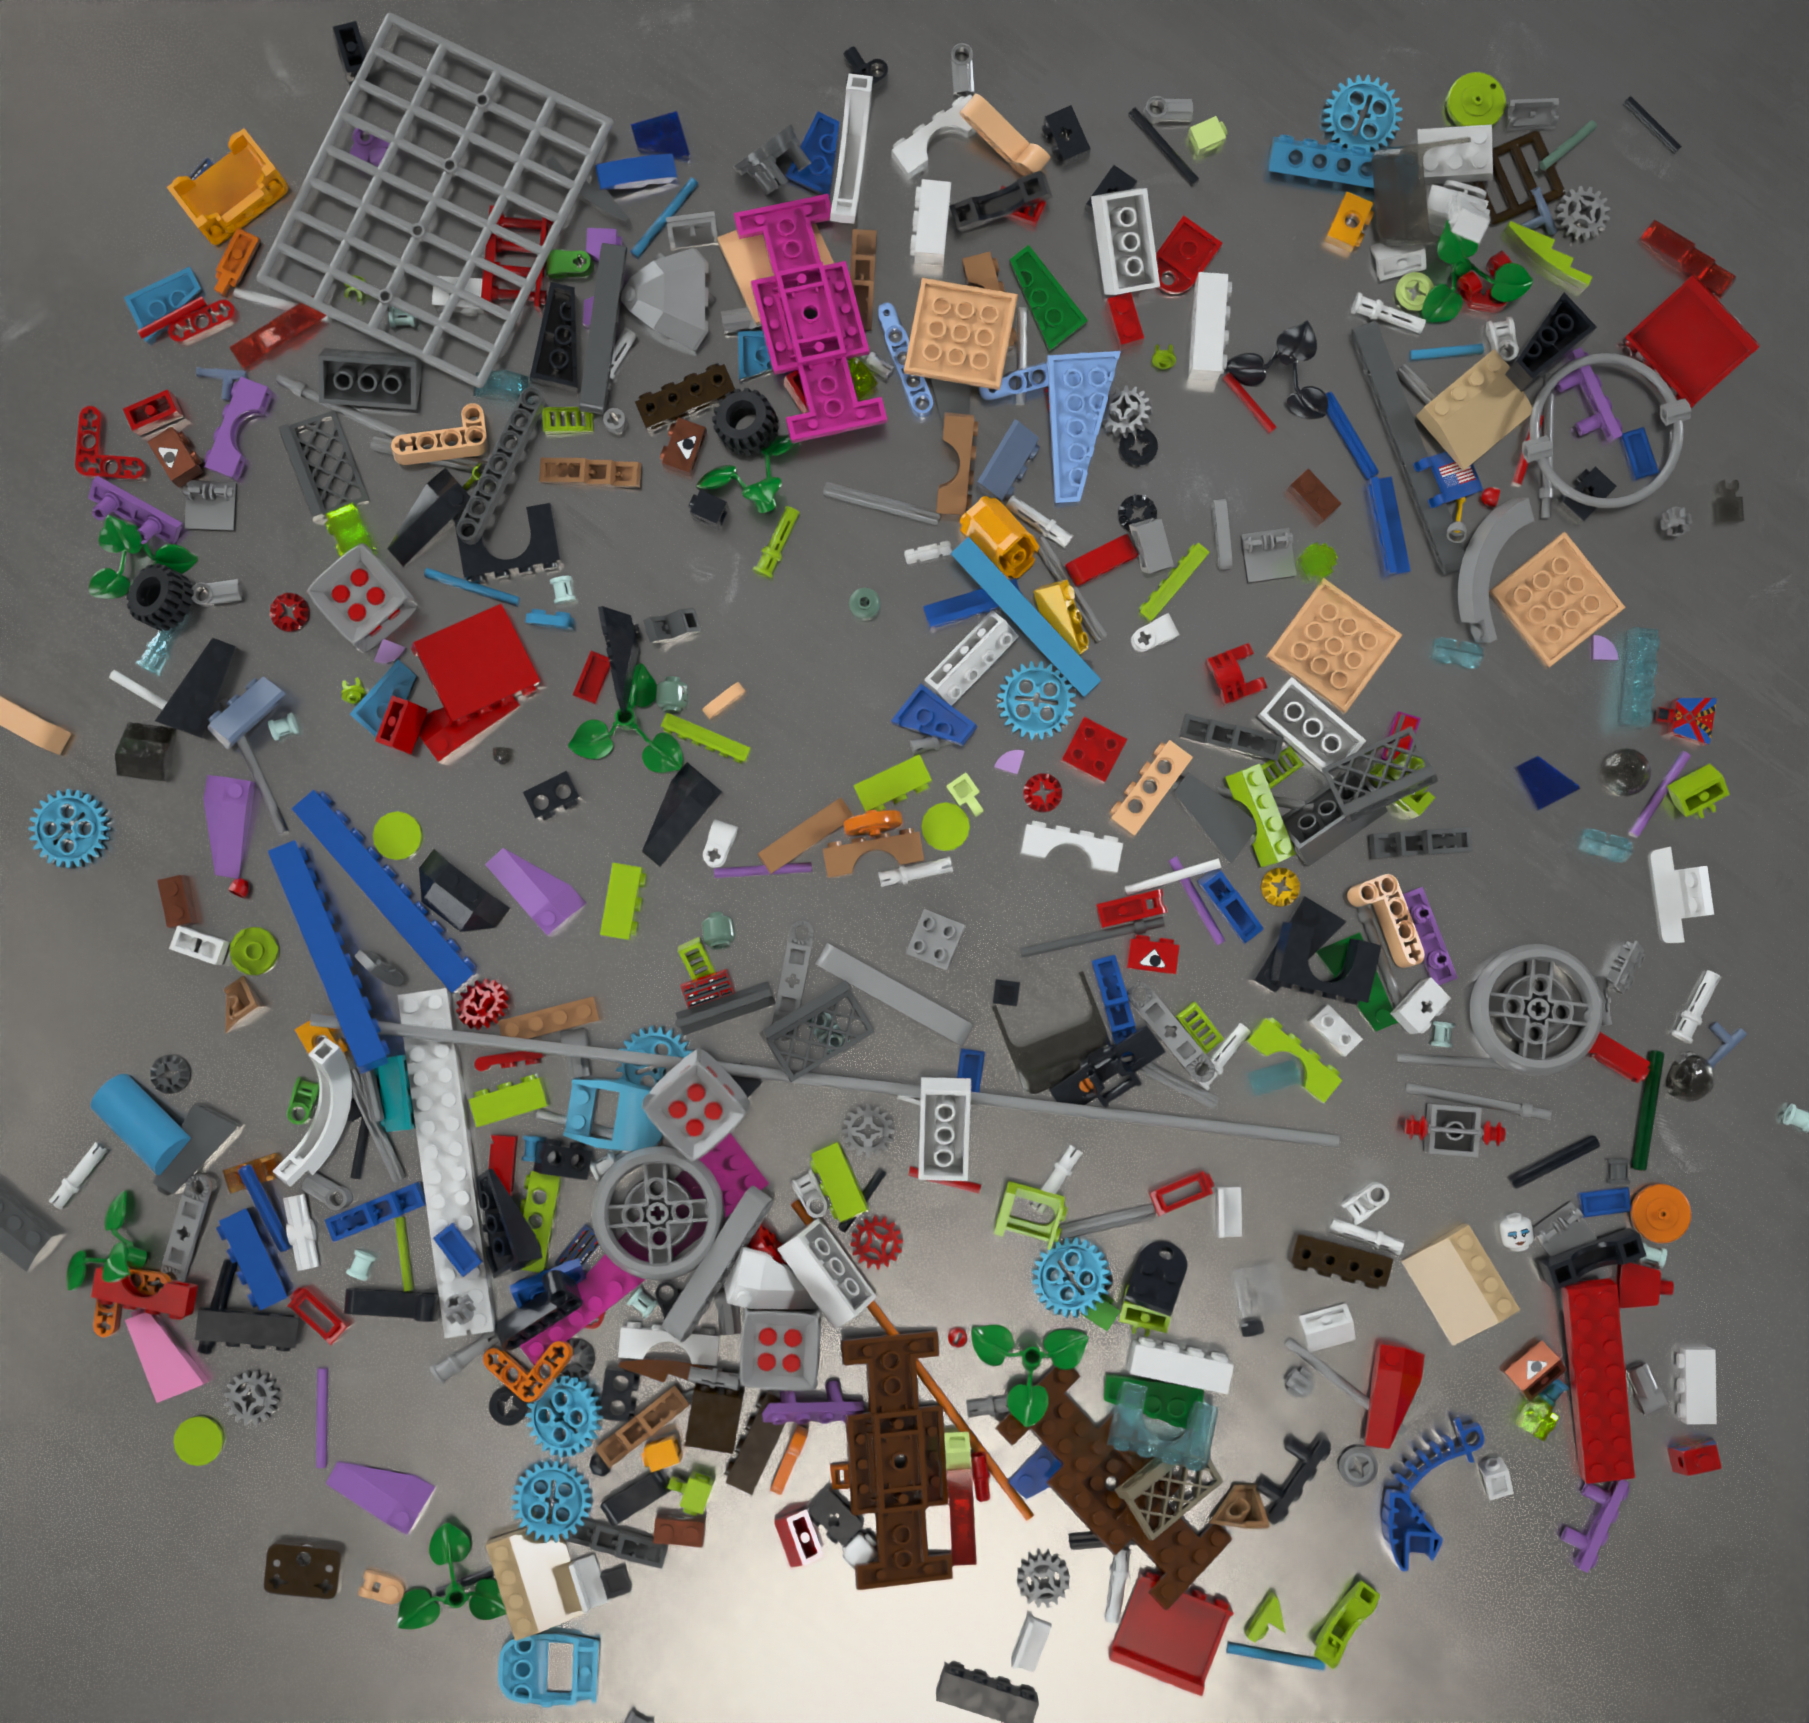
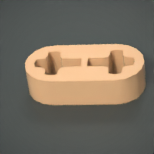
(724, 700)

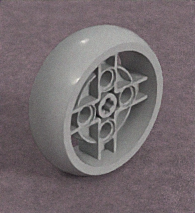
(1540, 966)
(655, 1167)

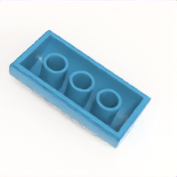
(139, 1122)

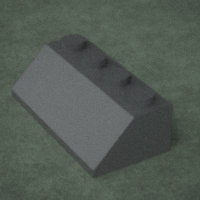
(369, 378)
(1325, 827)
(22, 1233)

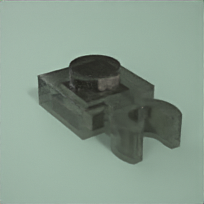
(1729, 506)

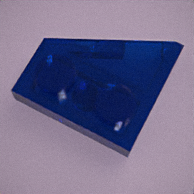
(661, 135)
(1544, 782)

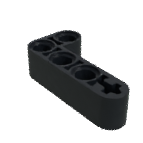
(393, 1303)
(540, 1313)

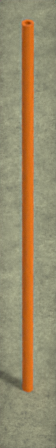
(939, 1396)

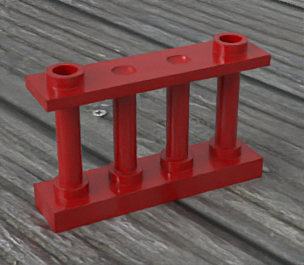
(496, 245)

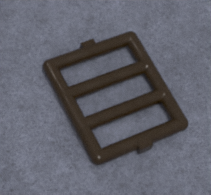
(1515, 208)

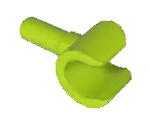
(475, 476)

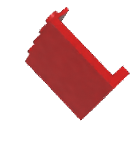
(1692, 341)
(477, 665)
(1173, 1642)

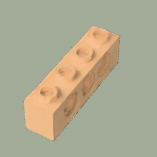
(1177, 759)

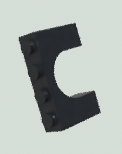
(541, 552)
(1292, 966)

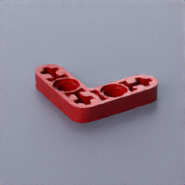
(94, 453)

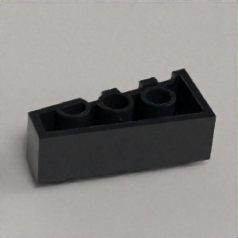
(1555, 338)
(556, 346)
(200, 690)
(1307, 914)

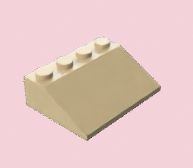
(1476, 411)
(1460, 1284)
(533, 1581)

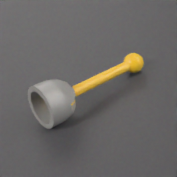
(1457, 530)

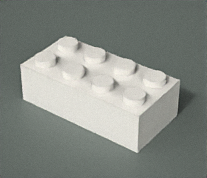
(1125, 241)
(1208, 326)
(1310, 726)
(944, 1129)
(827, 1273)
(1180, 1366)

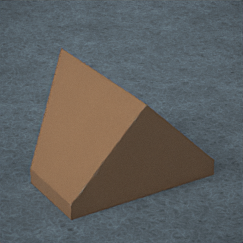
(240, 1003)
(1242, 1509)

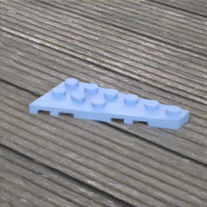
(1077, 405)

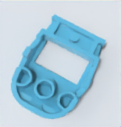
(632, 1125)
(525, 1670)

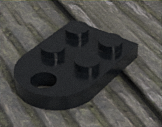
(1157, 1280)

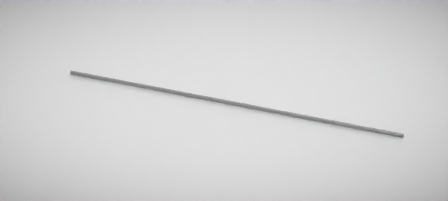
(844, 1082)

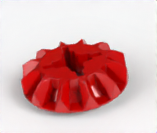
(300, 612)
(1036, 802)

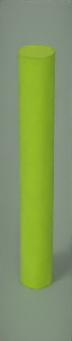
(404, 1253)

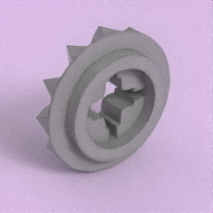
(1369, 1470)

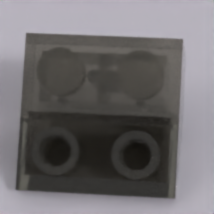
(145, 751)

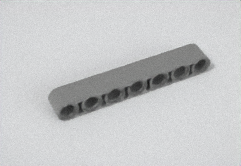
(894, 994)
(717, 1264)

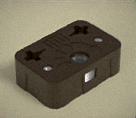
(303, 1577)

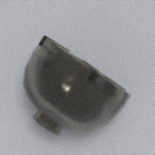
(1625, 772)
(1690, 1078)

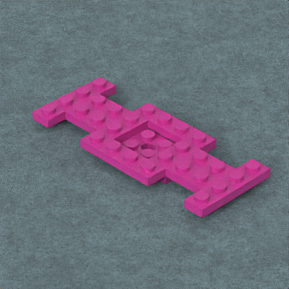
(818, 344)

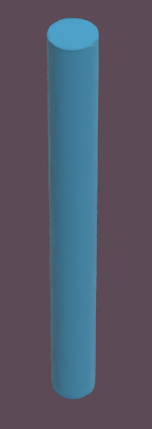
(661, 220)
(472, 587)
(1275, 1657)

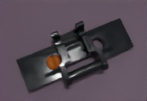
(1104, 1063)

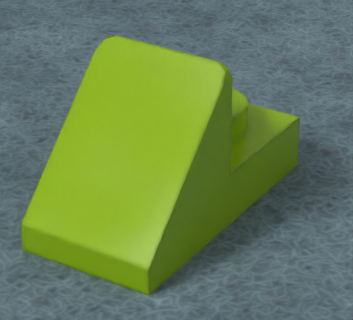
(1268, 1613)

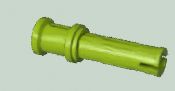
(771, 553)

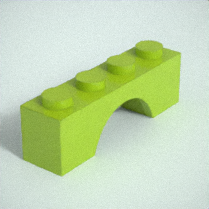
(1272, 838)
(1318, 1079)

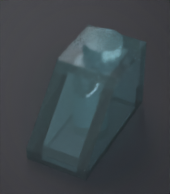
(502, 386)

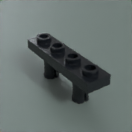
(1293, 1490)

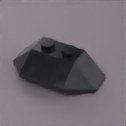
(458, 896)

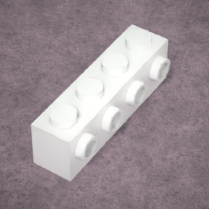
(971, 658)

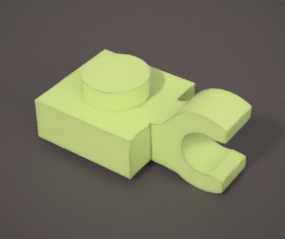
(964, 792)

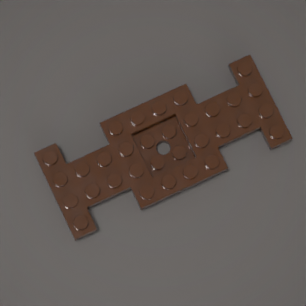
(895, 1428)
(1082, 1486)

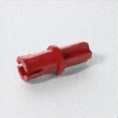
(980, 1476)

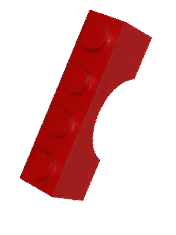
(174, 1299)

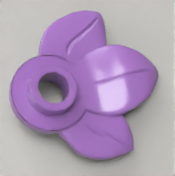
(370, 150)

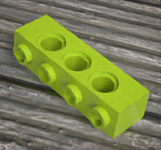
(547, 1211)

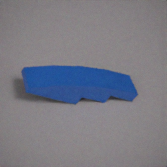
(1114, 999)
(375, 1211)

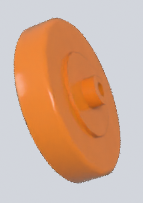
(873, 823)
(1660, 1213)

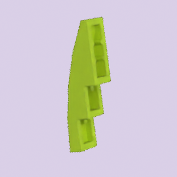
(1540, 250)

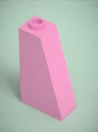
(163, 1357)

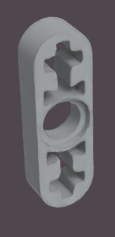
(1222, 534)

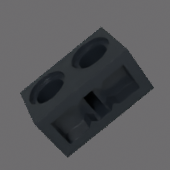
(550, 789)
(562, 1165)
(612, 1393)

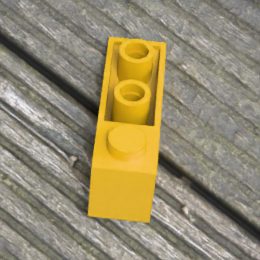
(1059, 609)

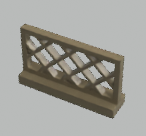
(1146, 1479)

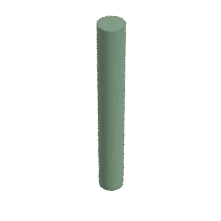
(1568, 145)

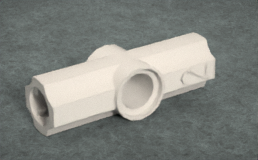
(301, 1232)

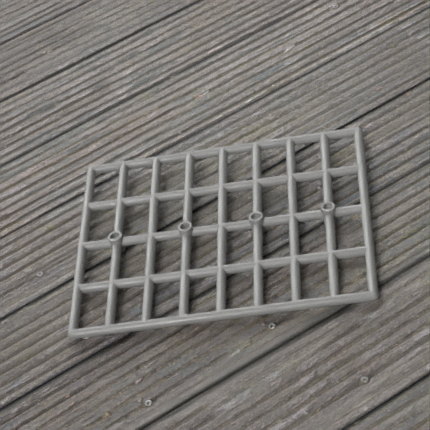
(418, 230)

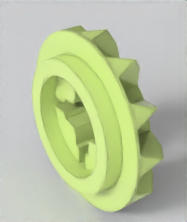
(1408, 282)

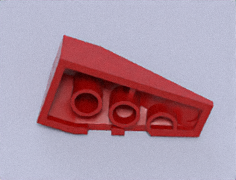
(447, 740)
(1393, 1387)

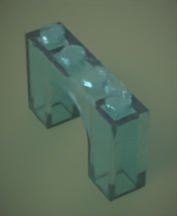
(1131, 1434)

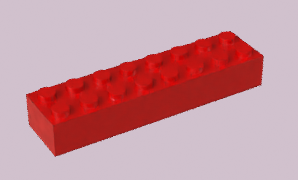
(1598, 1381)

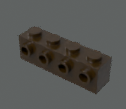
(684, 398)
(1341, 1260)

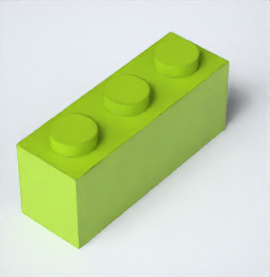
(893, 784)
(623, 901)
(508, 1100)
(839, 1182)

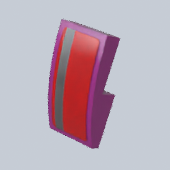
(1400, 723)

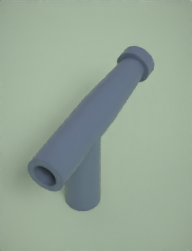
(1545, 216)
(225, 374)
(1729, 1042)

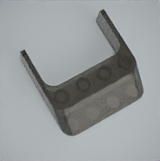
(1402, 193)
(1057, 1056)

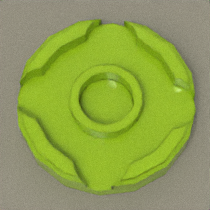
(945, 826)
(397, 835)
(254, 951)
(198, 1440)

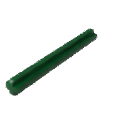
(1648, 1110)

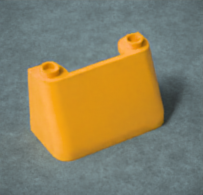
(230, 190)

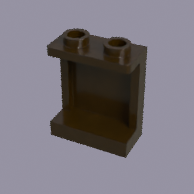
(714, 1418)

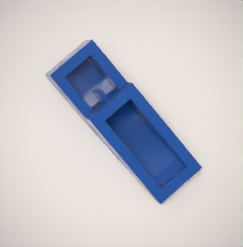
(636, 172)
(1230, 905)

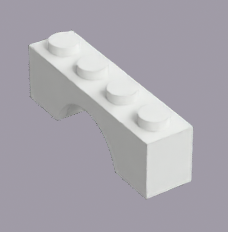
(912, 152)
(1467, 216)
(1103, 853)
(637, 1340)

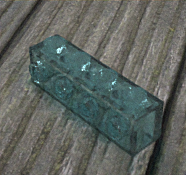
(1638, 678)

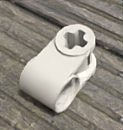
(1502, 336)
(1158, 632)
(720, 838)
(809, 1193)
(1364, 1202)

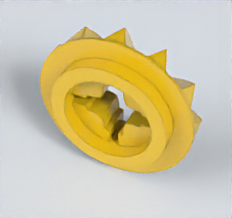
(1270, 892)

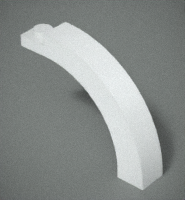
(852, 148)
(330, 1116)

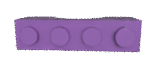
(595, 238)
(247, 400)

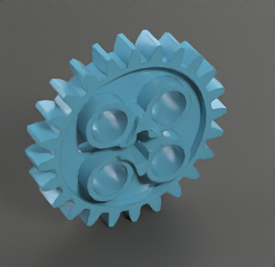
(1342, 106)
(1033, 722)
(83, 844)
(648, 1044)
(1054, 1291)
(550, 1431)
(573, 1504)

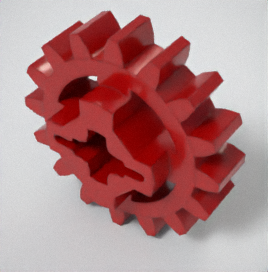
(482, 1004)
(866, 1247)

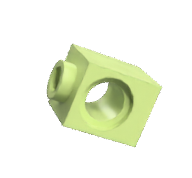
(1207, 135)
(957, 1450)

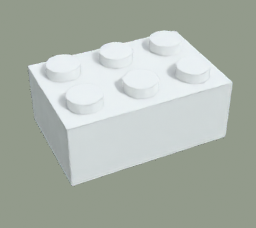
(1458, 161)
(930, 222)

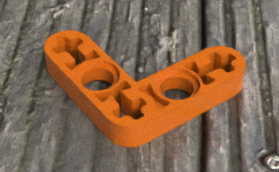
(114, 1319)
(525, 1378)
(789, 1459)

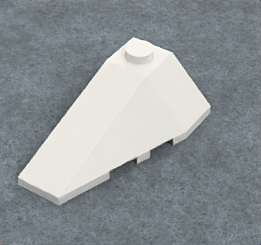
(764, 1284)

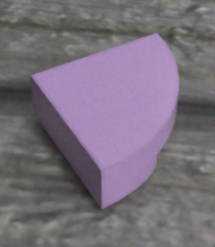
(1603, 649)
(389, 652)
(1010, 761)

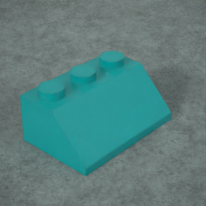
(395, 1094)

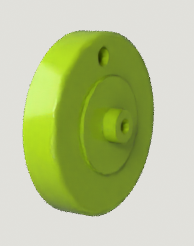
(1476, 100)

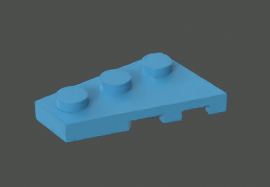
(162, 298)
(752, 354)
(373, 706)

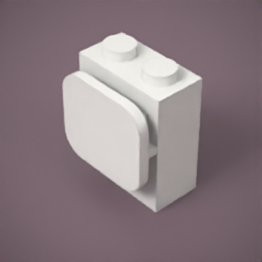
(1438, 198)

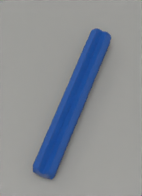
(1350, 437)
(264, 1207)

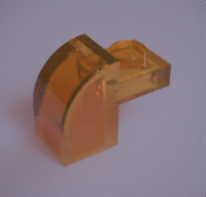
(262, 1166)

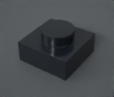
(1006, 992)
(616, 1583)

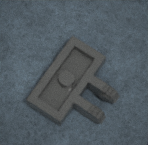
(379, 969)

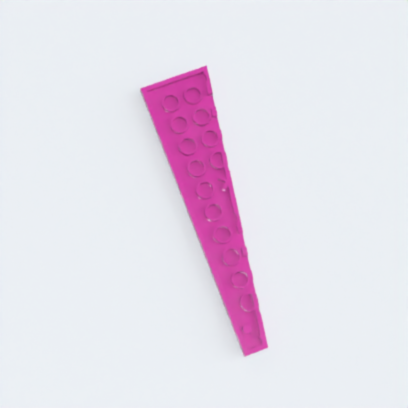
(608, 1283)

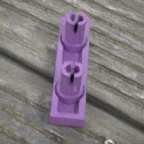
(1600, 404)
(148, 518)
(1436, 955)
(803, 1413)
(1598, 1534)

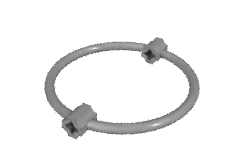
(1672, 412)

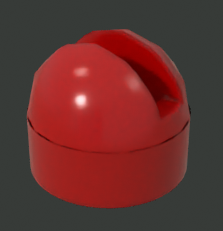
(1490, 496)
(239, 888)
(952, 1335)

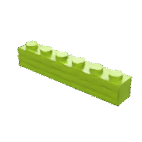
(1174, 582)
(700, 735)

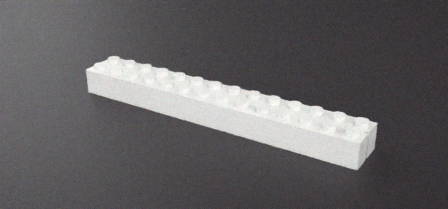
(446, 1154)

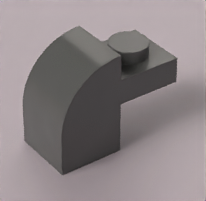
(672, 626)

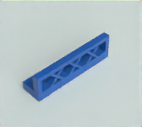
(1388, 526)
(960, 608)

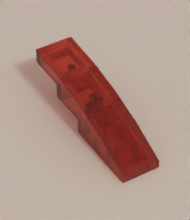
(1686, 258)
(275, 333)
(962, 1517)

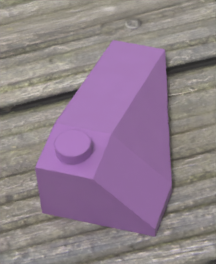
(228, 816)
(540, 894)
(385, 1494)

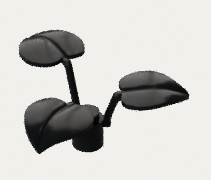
(1293, 345)

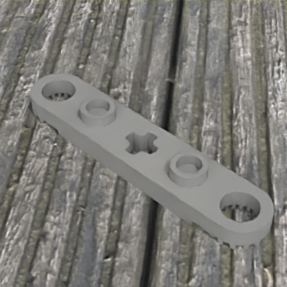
(795, 962)
(1159, 1018)
(189, 1215)

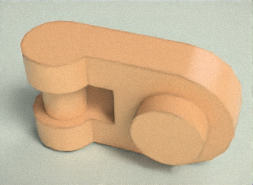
(390, 1591)

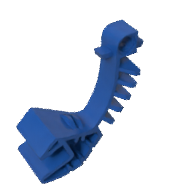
(1403, 1521)

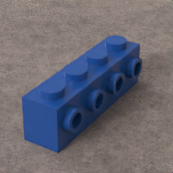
(251, 1259)

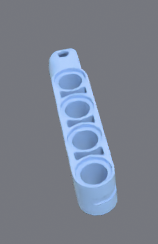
(892, 324)
(1026, 382)

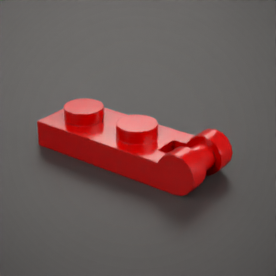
(1130, 908)
(507, 1059)

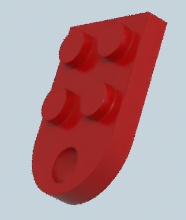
(1185, 255)

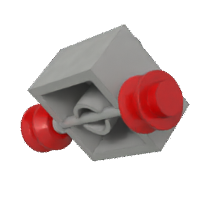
(1453, 1130)

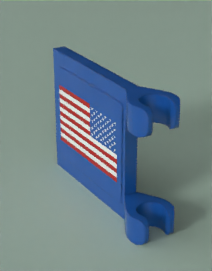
(1451, 479)

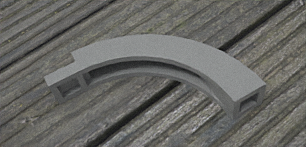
(1479, 561)

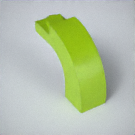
(1343, 1622)

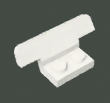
(1679, 894)

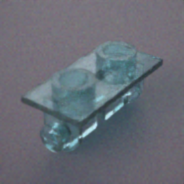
(1468, 655)
(1594, 843)
(1274, 1078)

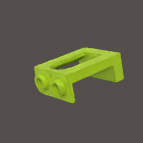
(1407, 804)
(1047, 1232)

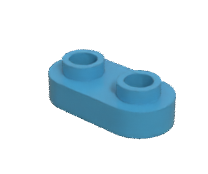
(559, 620)

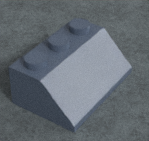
(1008, 462)
(245, 711)

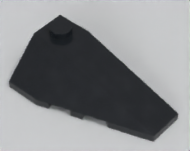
(430, 517)
(622, 650)
(683, 807)
(509, 1234)

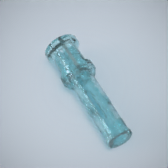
(155, 650)

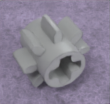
(1675, 521)
(459, 1309)
(1299, 1383)

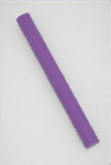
(1660, 794)
(761, 870)
(1198, 903)
(321, 1418)

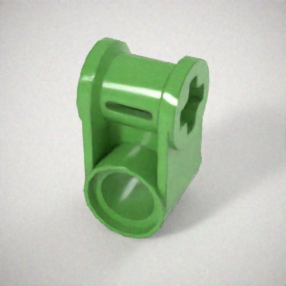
(564, 264)
(303, 1099)

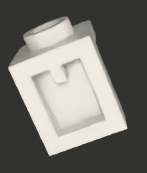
(1496, 1478)

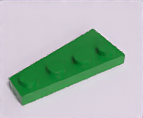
(1050, 304)
(1378, 1008)
(1163, 1399)

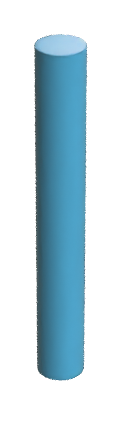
(1446, 351)

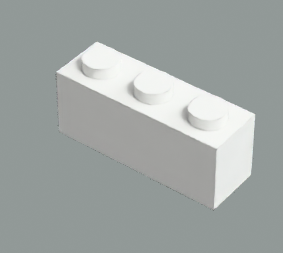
(1697, 1385)

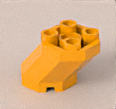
(999, 536)

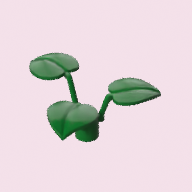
(1444, 303)
(761, 492)
(122, 537)
(593, 739)
(120, 1256)
(1028, 1402)
(419, 1609)

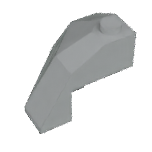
(672, 296)

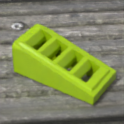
(558, 429)
(1292, 757)
(690, 945)
(1206, 1022)

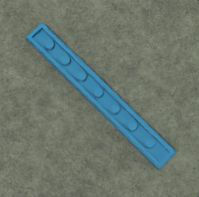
(1025, 616)

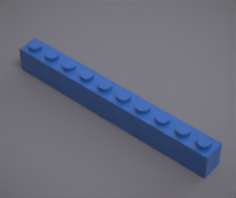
(384, 891)
(328, 957)

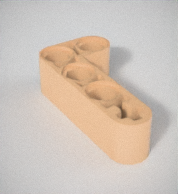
(1003, 137)
(440, 438)
(32, 727)
(1392, 896)

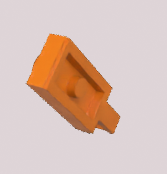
(235, 260)

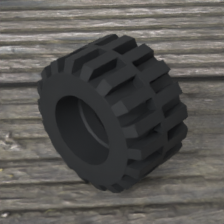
(733, 409)
(160, 597)

